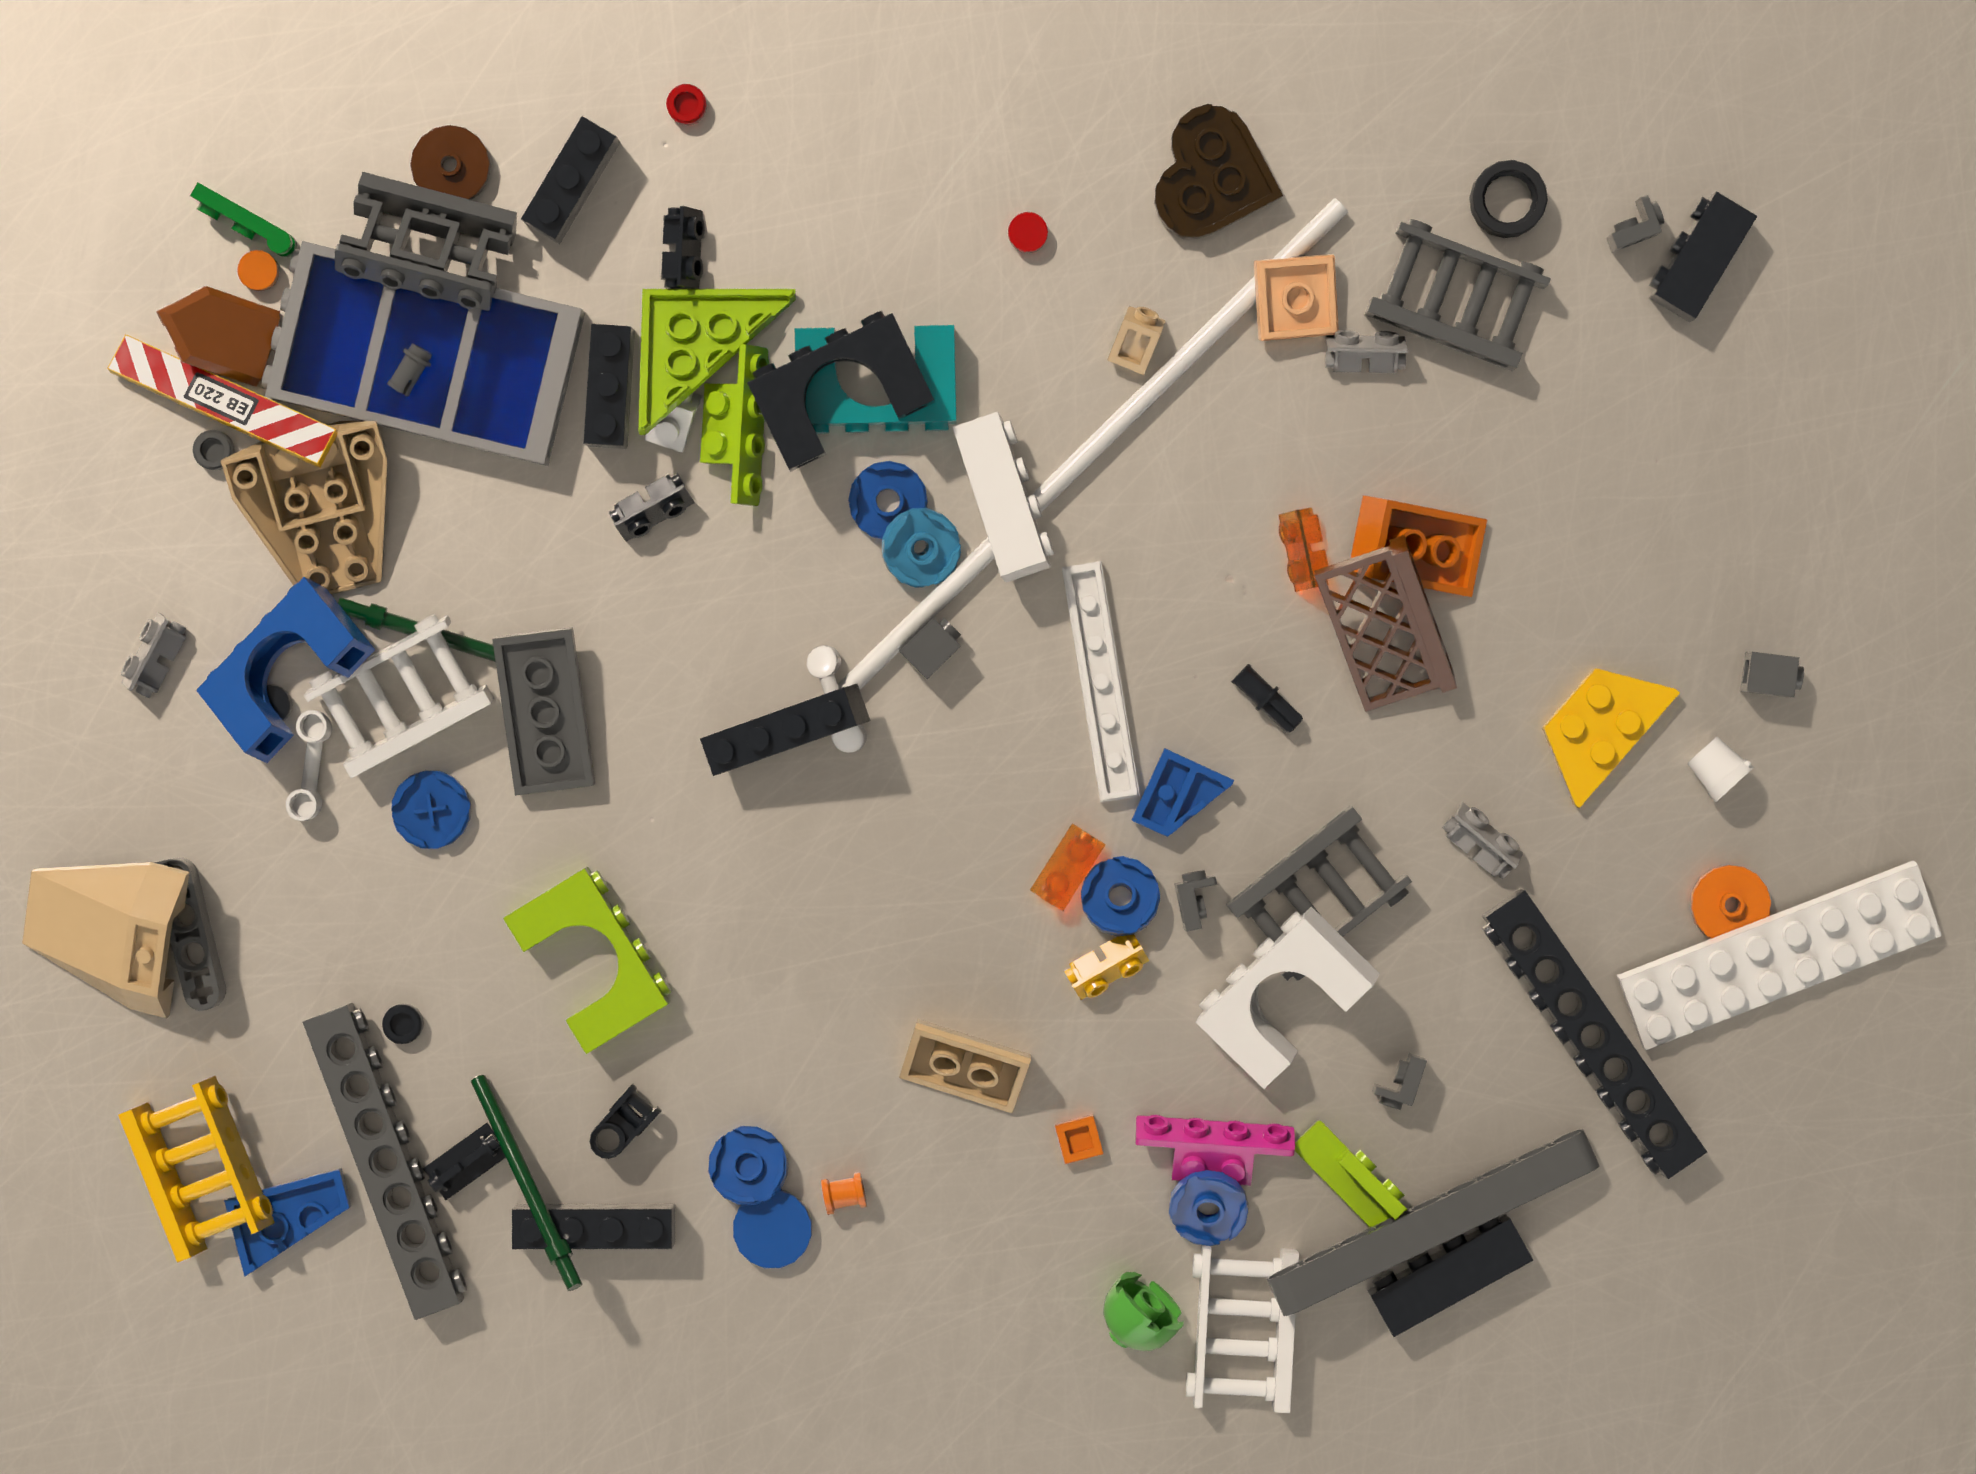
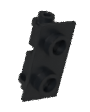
(685, 230)
(636, 518)
(464, 1162)

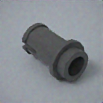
(410, 369)

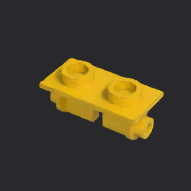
(1091, 977)

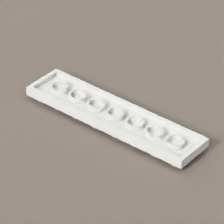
(1779, 955)

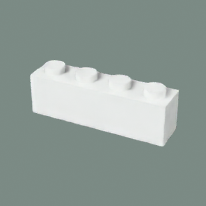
(1002, 496)

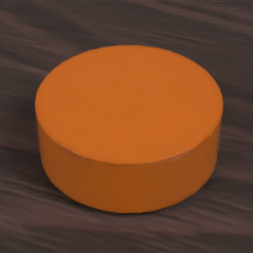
(258, 270)

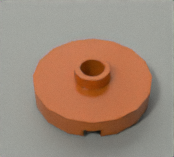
(1716, 887)

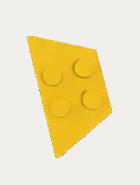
(1602, 726)

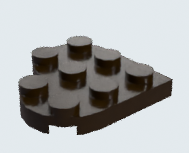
(1214, 175)

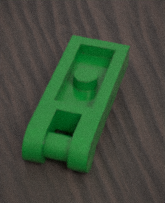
(244, 221)

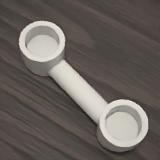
(823, 664)
(307, 802)

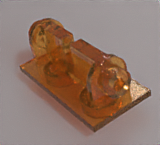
(1297, 532)
(1067, 867)

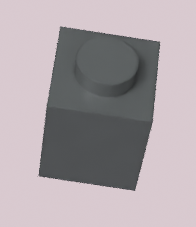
(931, 647)
(1771, 674)

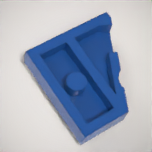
(1177, 793)

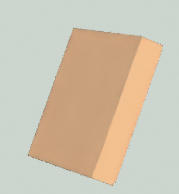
(1296, 297)

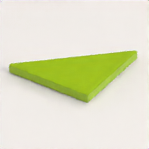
(692, 336)

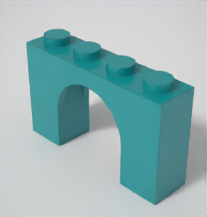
(831, 406)

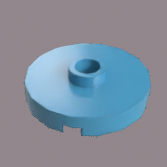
(937, 558)

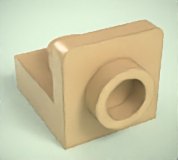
(1136, 339)

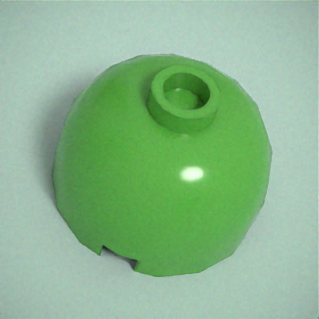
(1140, 1314)

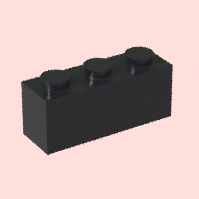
(570, 180)
(1701, 255)
(609, 386)

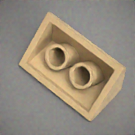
(965, 1066)

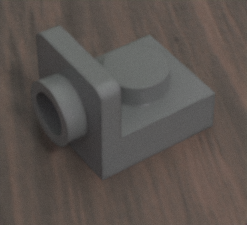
(1631, 232)
(1192, 907)
(1408, 1076)

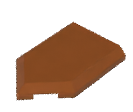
(221, 333)

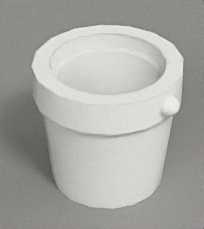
(1719, 768)

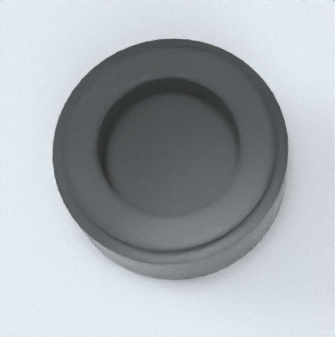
(211, 448)

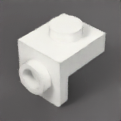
(675, 427)

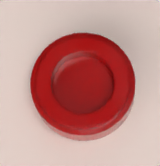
(686, 104)
(1027, 232)

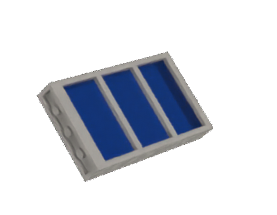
(492, 373)

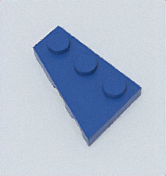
(297, 1211)

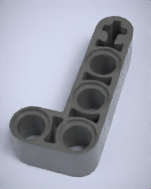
(201, 933)

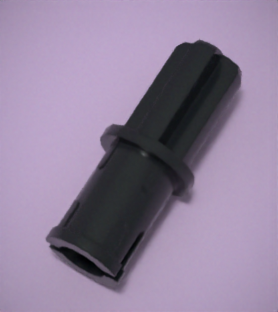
(1267, 699)

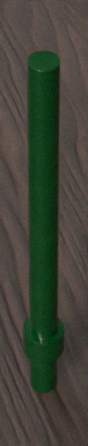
(378, 617)
(557, 1249)

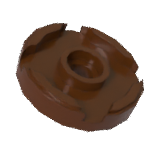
(451, 142)

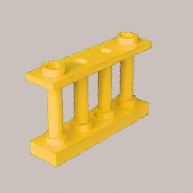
(162, 1180)

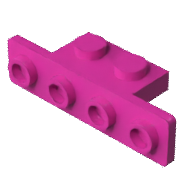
(1214, 1144)

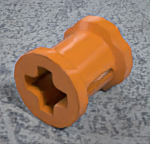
(843, 1193)

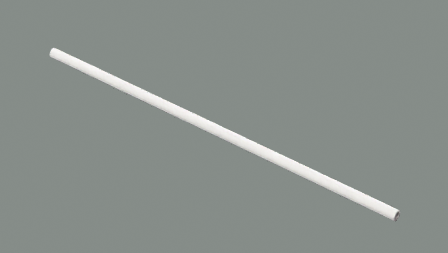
(1091, 449)

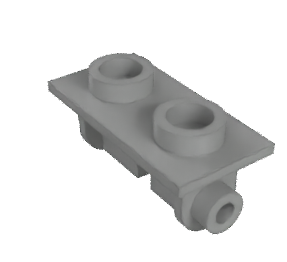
(1351, 347)
(156, 641)
(1471, 827)

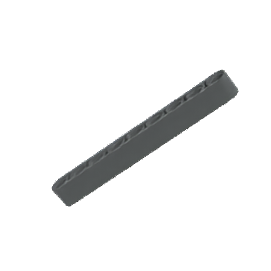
(1433, 1222)

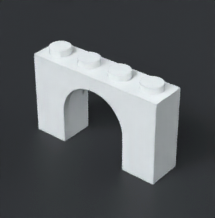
(1305, 947)

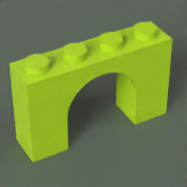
(583, 903)

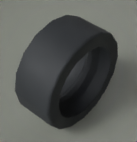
(1527, 175)

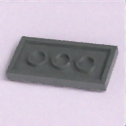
(543, 711)

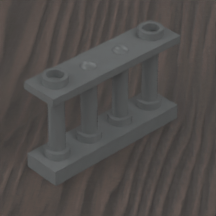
(1464, 334)
(1313, 854)

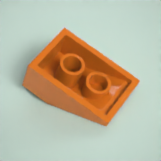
(1441, 542)

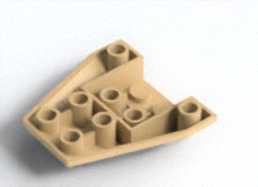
(316, 518)
(109, 927)

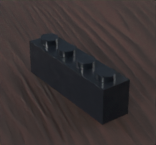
(785, 729)
(599, 1226)
(1448, 1275)

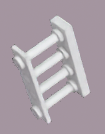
(397, 733)
(1277, 1349)

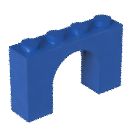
(239, 684)

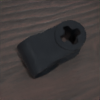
(624, 1122)

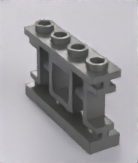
(434, 215)

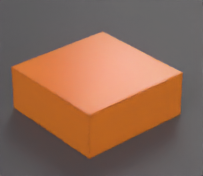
(1079, 1139)

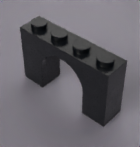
(783, 389)

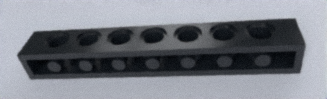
(1681, 1144)

